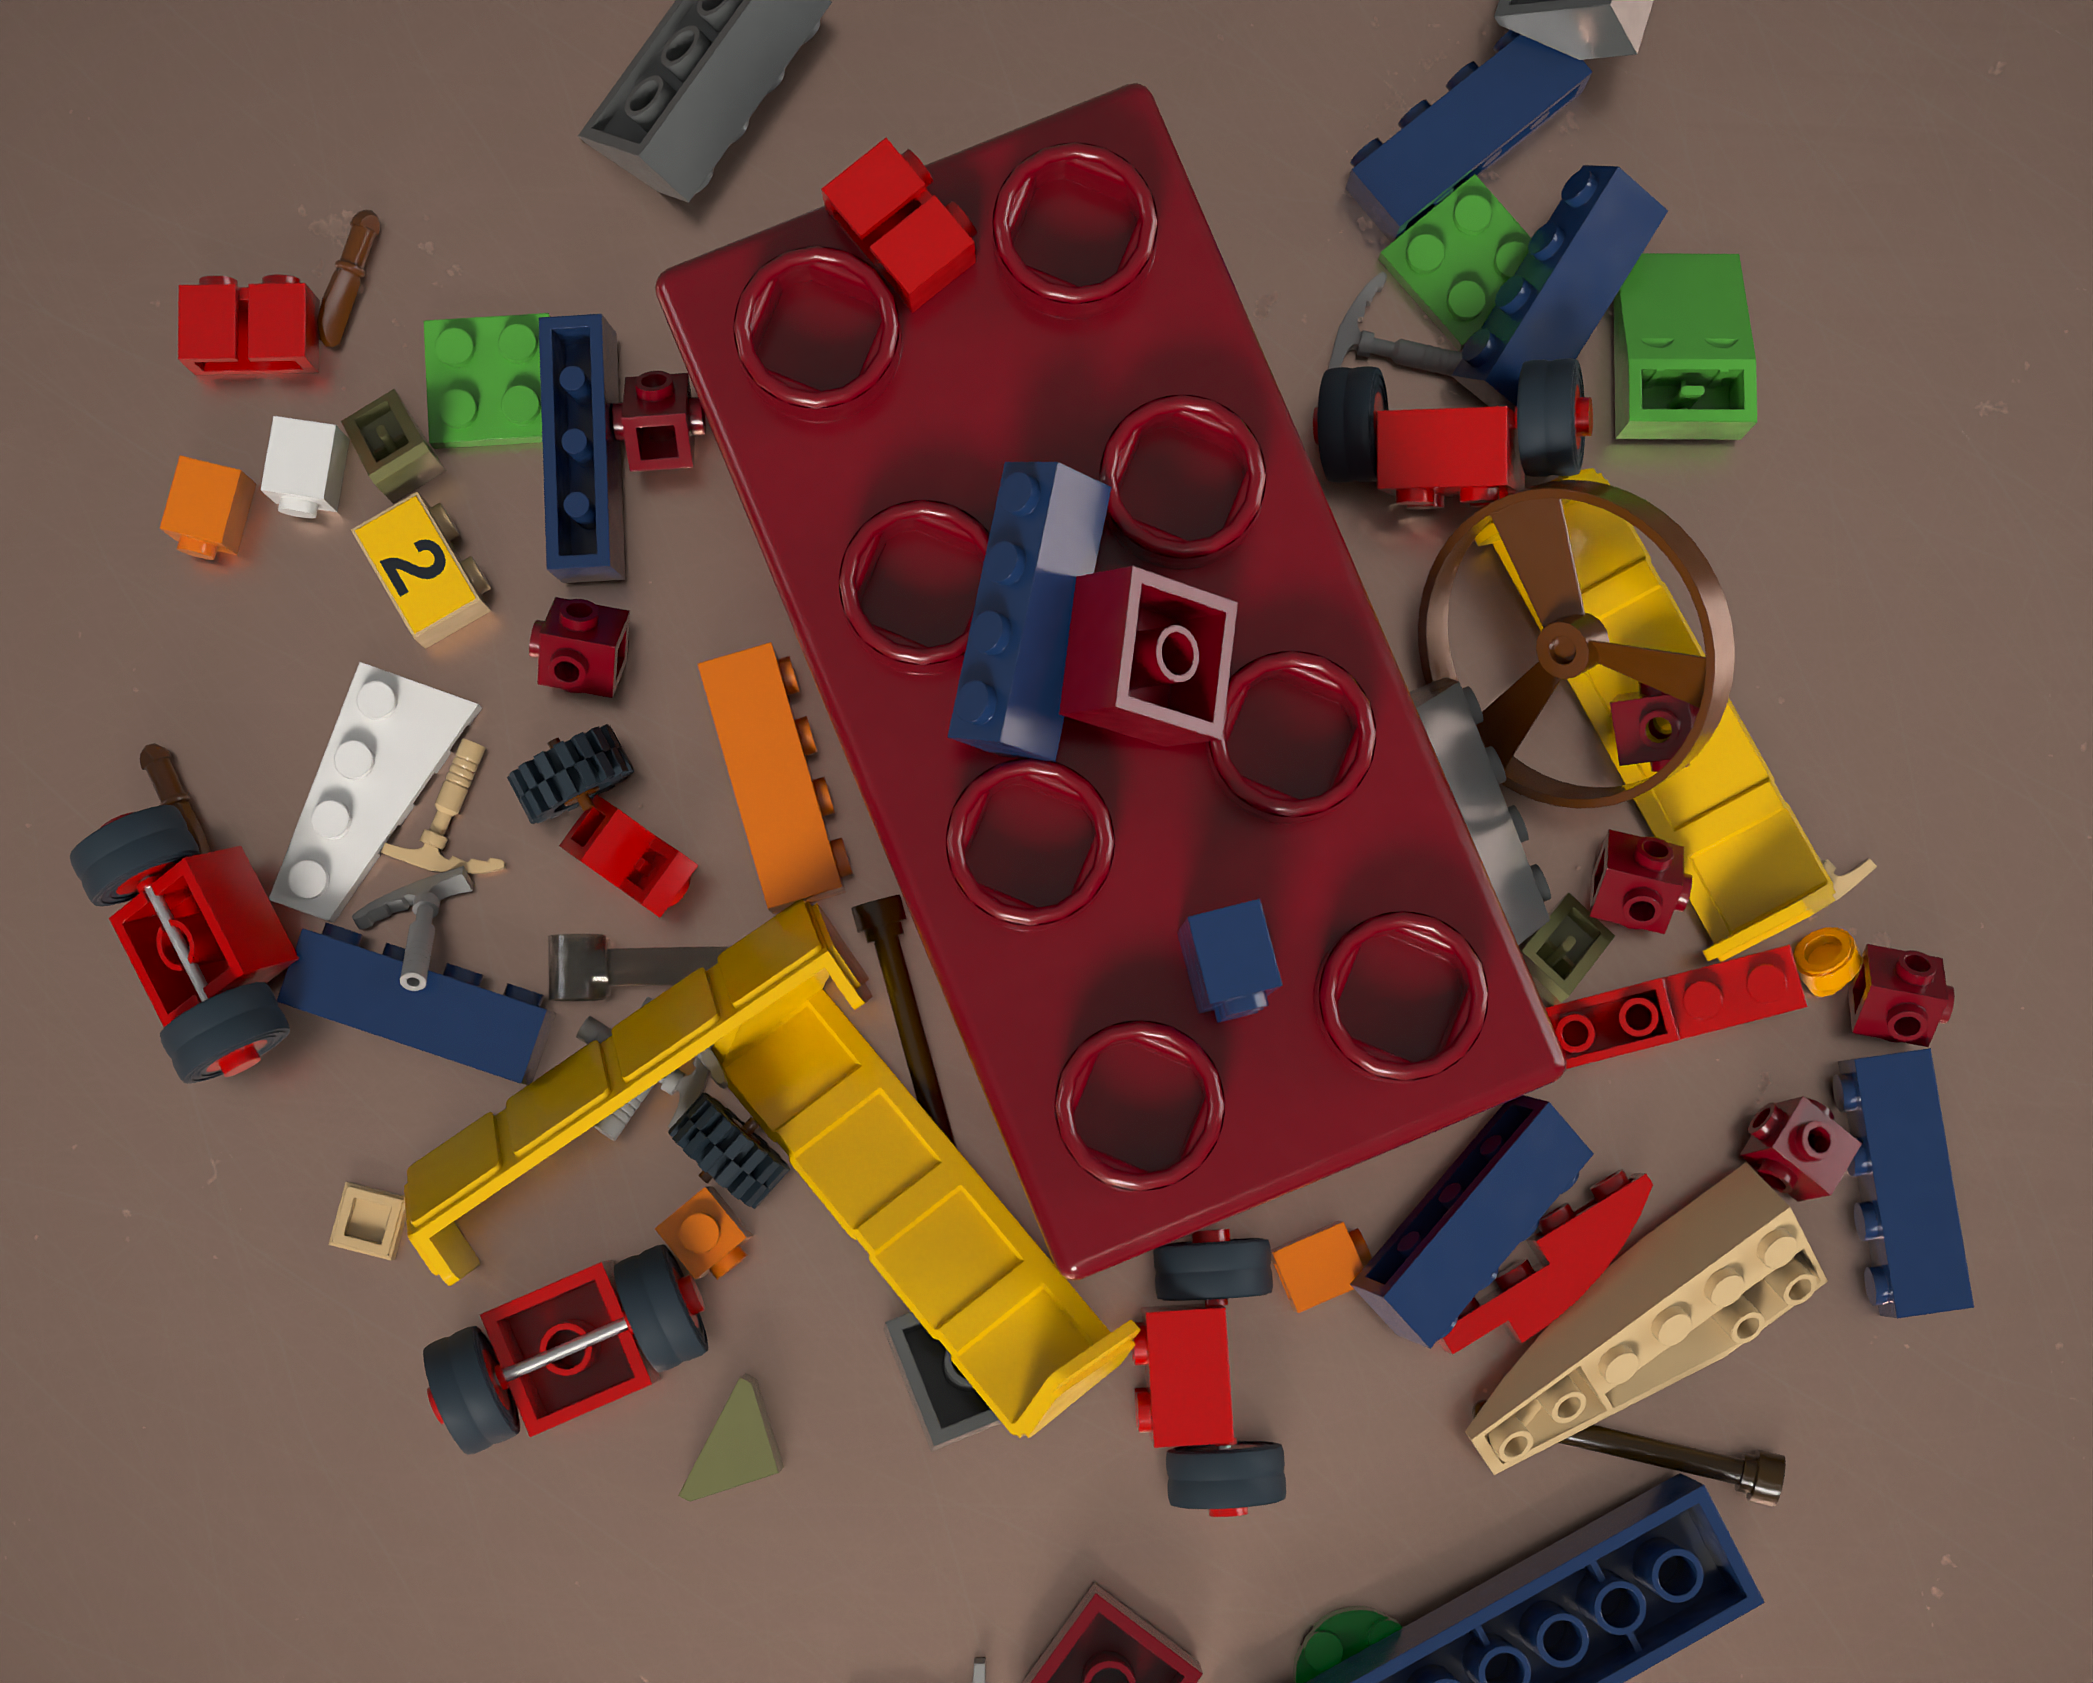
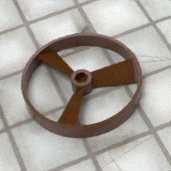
(1576, 641)

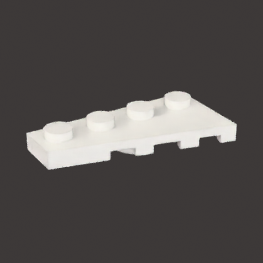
(372, 772)

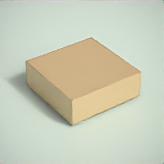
(369, 1221)

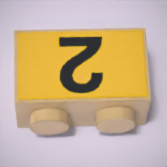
(422, 569)

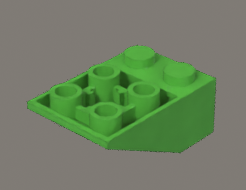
(1684, 349)

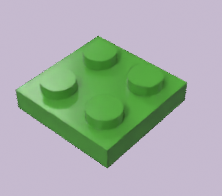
(1458, 259)
(483, 381)

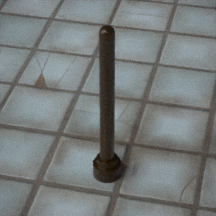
(882, 925)
(1755, 1475)

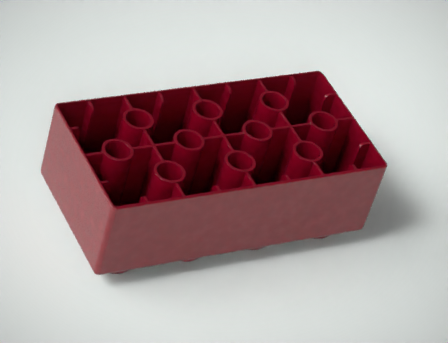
(1060, 885)

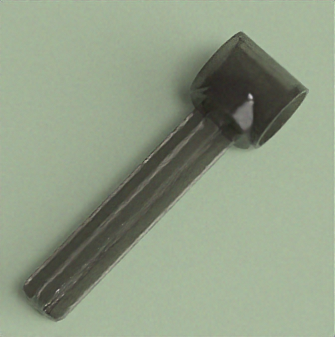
(587, 967)

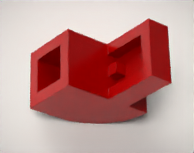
(629, 856)

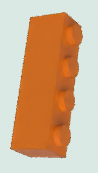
(773, 778)

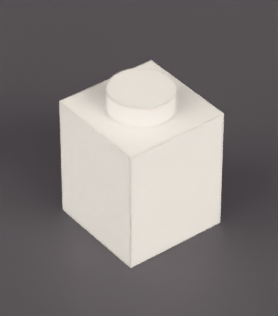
(304, 466)

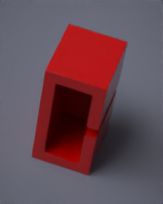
(899, 224)
(248, 328)

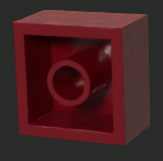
(1148, 657)
(1111, 1645)

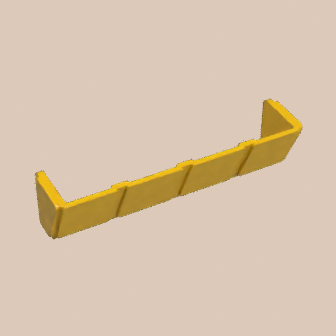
(1737, 832)
(614, 1072)
(919, 1210)

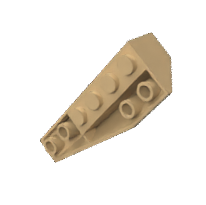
(1654, 1318)

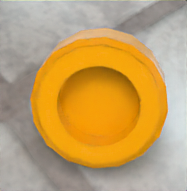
(1827, 960)

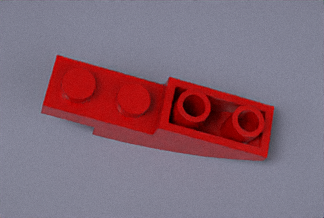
(1678, 1006)
(1571, 1255)

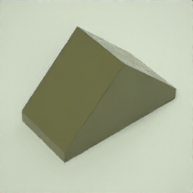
(392, 447)
(1564, 950)
(738, 1447)

